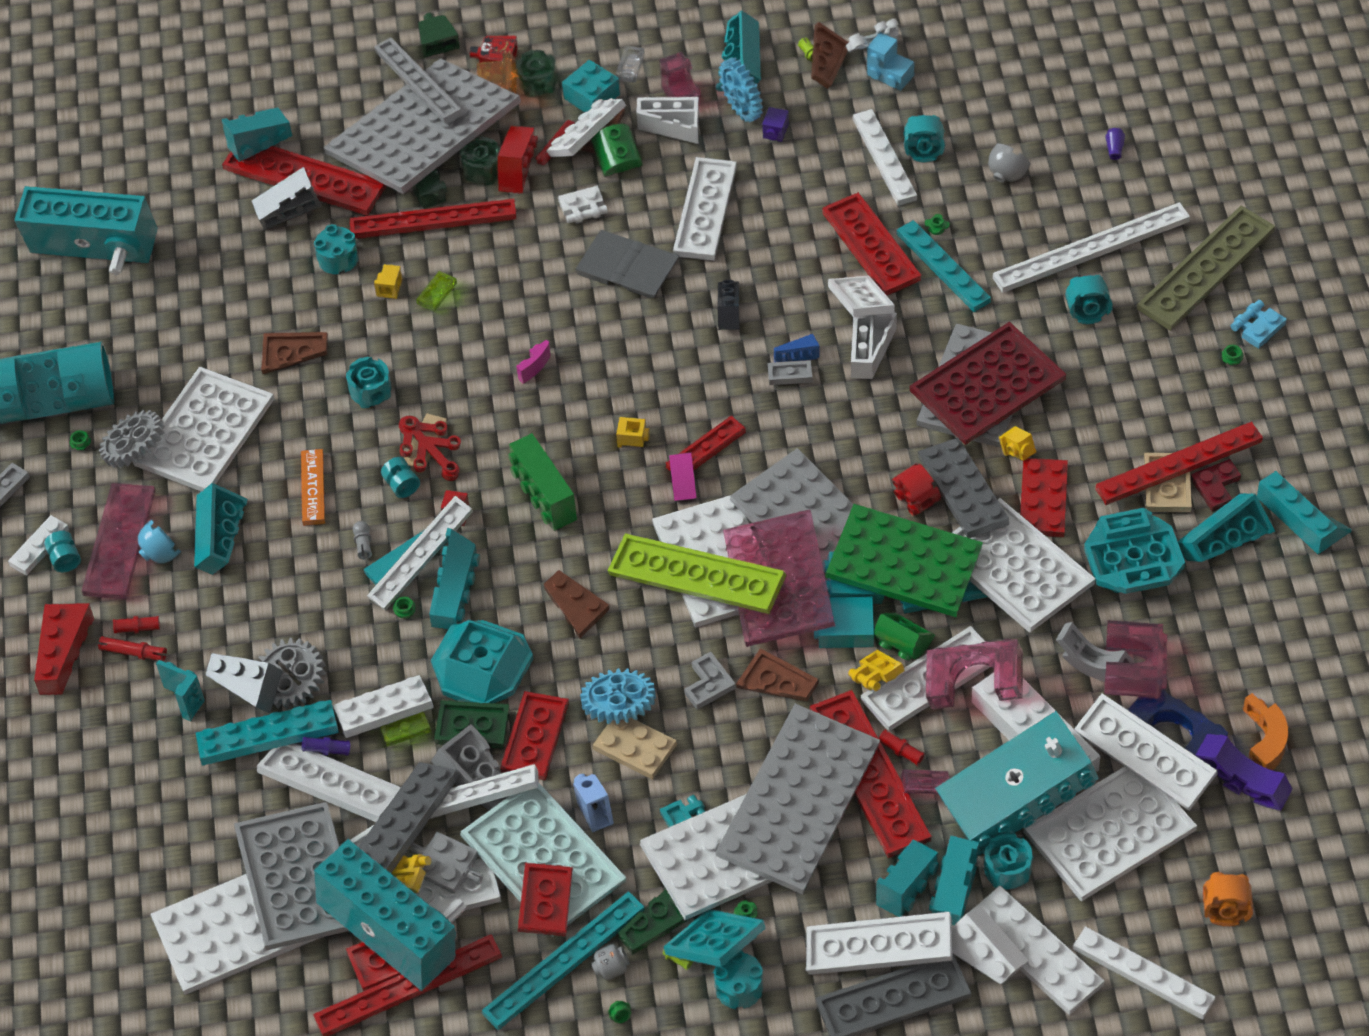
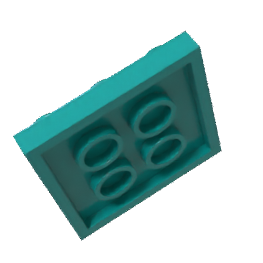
(714, 937)

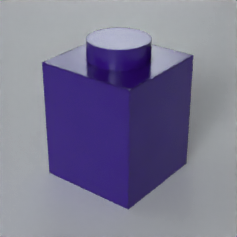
(775, 124)

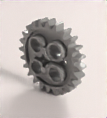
(131, 438)
(304, 658)

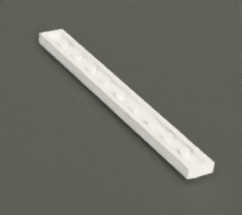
(1091, 247)

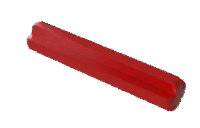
(543, 157)

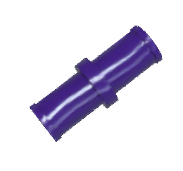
(325, 746)

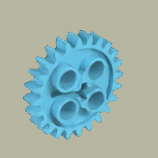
(740, 90)
(618, 696)

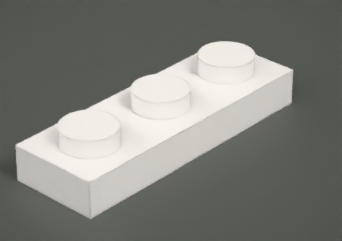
(34, 549)

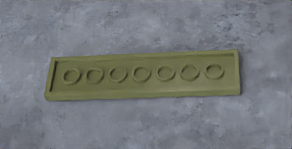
(1205, 268)

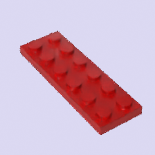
(871, 244)

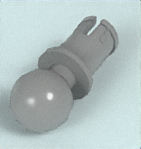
(362, 539)

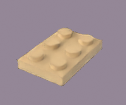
(1170, 495)
(635, 746)

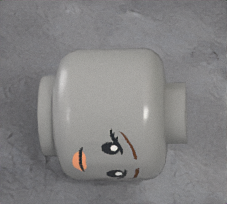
(610, 962)

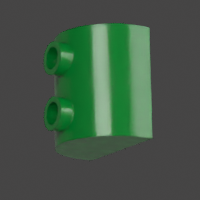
(616, 149)
(903, 635)

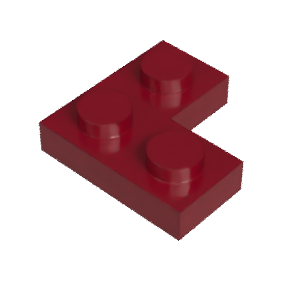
(1211, 483)

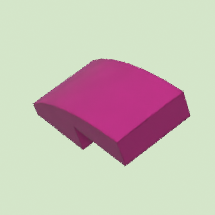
(538, 358)
(682, 476)

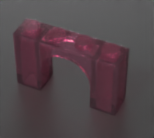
(947, 664)
(1142, 678)

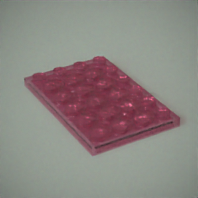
(804, 599)

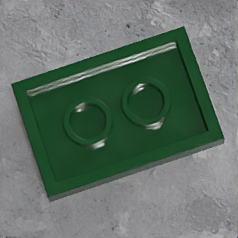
(486, 718)

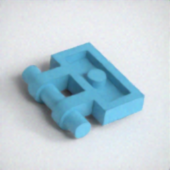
(1264, 326)

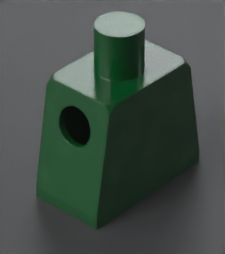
(437, 35)

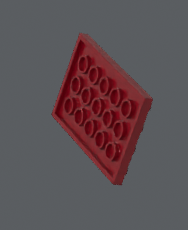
(987, 383)

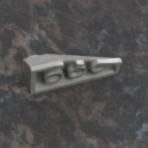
(470, 757)

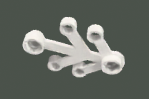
(859, 42)

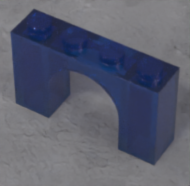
(1176, 711)

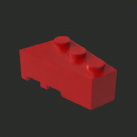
(515, 158)

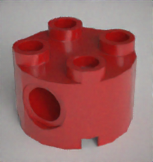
(916, 489)

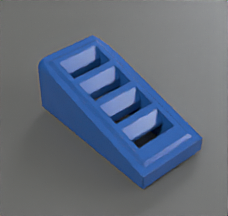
(798, 350)

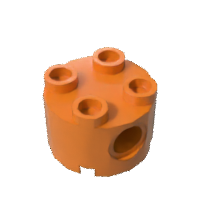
(1227, 899)

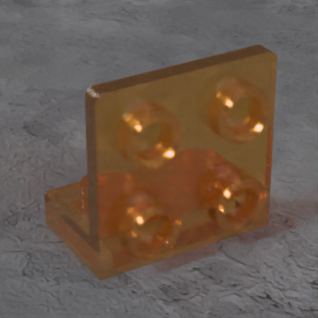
(500, 72)

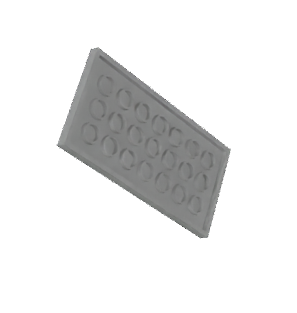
(798, 798)

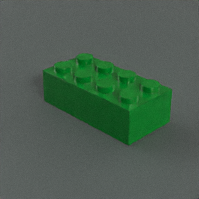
(542, 482)

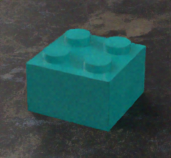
(589, 85)

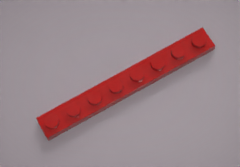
(433, 218)
(1178, 463)
(401, 989)

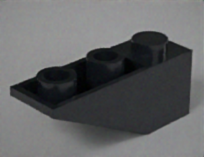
(728, 305)

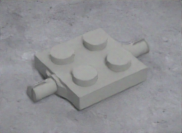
(449, 862)

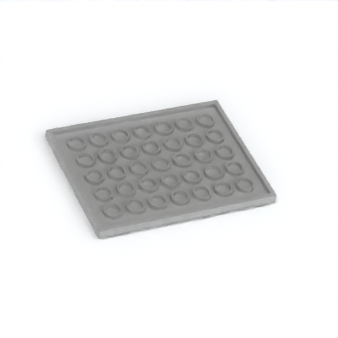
(407, 140)

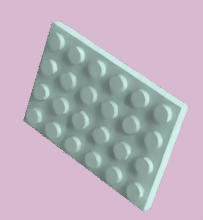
(539, 831)

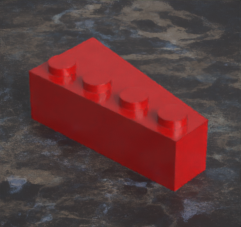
(60, 639)

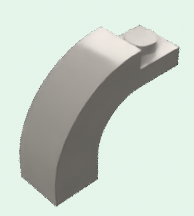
(1085, 655)

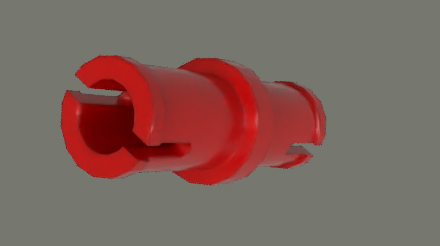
(136, 624)
(901, 747)

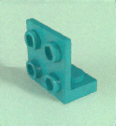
(185, 685)

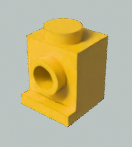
(388, 282)
(632, 432)
(1017, 443)

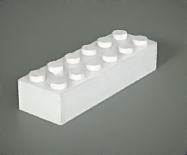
(1017, 715)

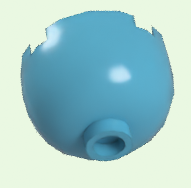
(156, 544)

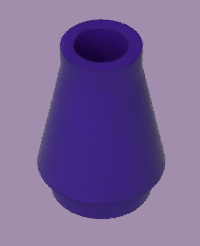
(1115, 141)

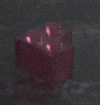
(676, 77)

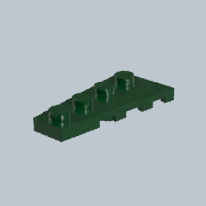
(652, 923)

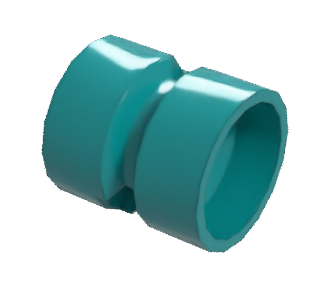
(400, 477)
(62, 551)

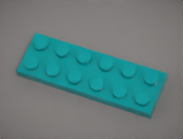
(266, 732)

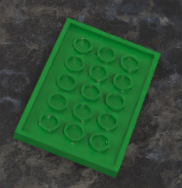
(904, 560)

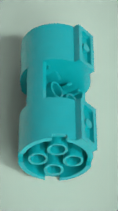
(55, 382)

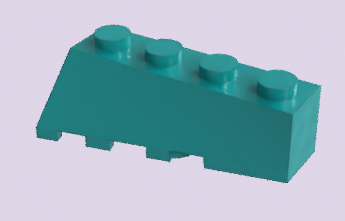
(743, 44)
(1299, 514)
(216, 526)
(1227, 528)
(453, 581)

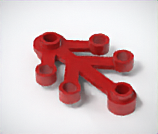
(428, 444)

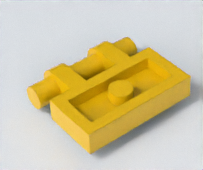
(875, 668)
(410, 871)

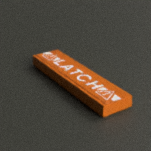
(313, 487)

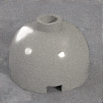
(1006, 164)

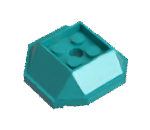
(1128, 536)
(483, 679)

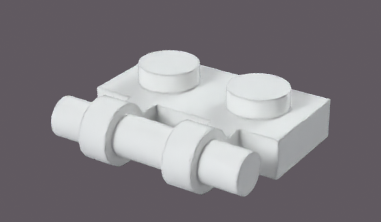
(582, 205)

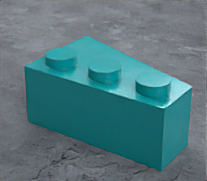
(256, 132)
(956, 878)
(906, 879)

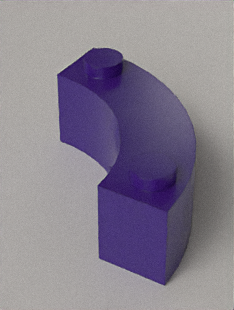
(1242, 774)

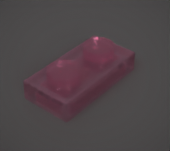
(923, 780)

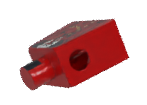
(494, 47)

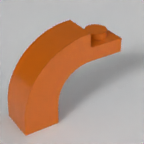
(1271, 749)

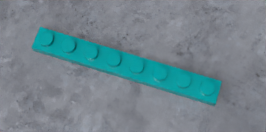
(562, 961)

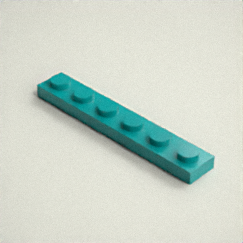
(943, 266)

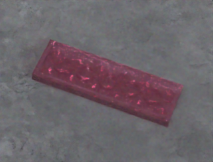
(117, 541)

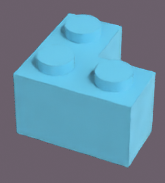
(886, 64)

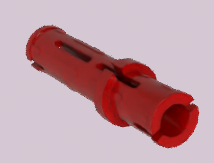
(141, 650)

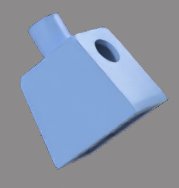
(590, 791)

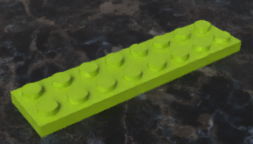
(697, 573)

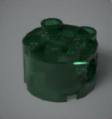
(536, 73)
(480, 160)

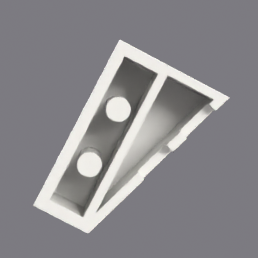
(669, 117)
(869, 343)
(986, 946)

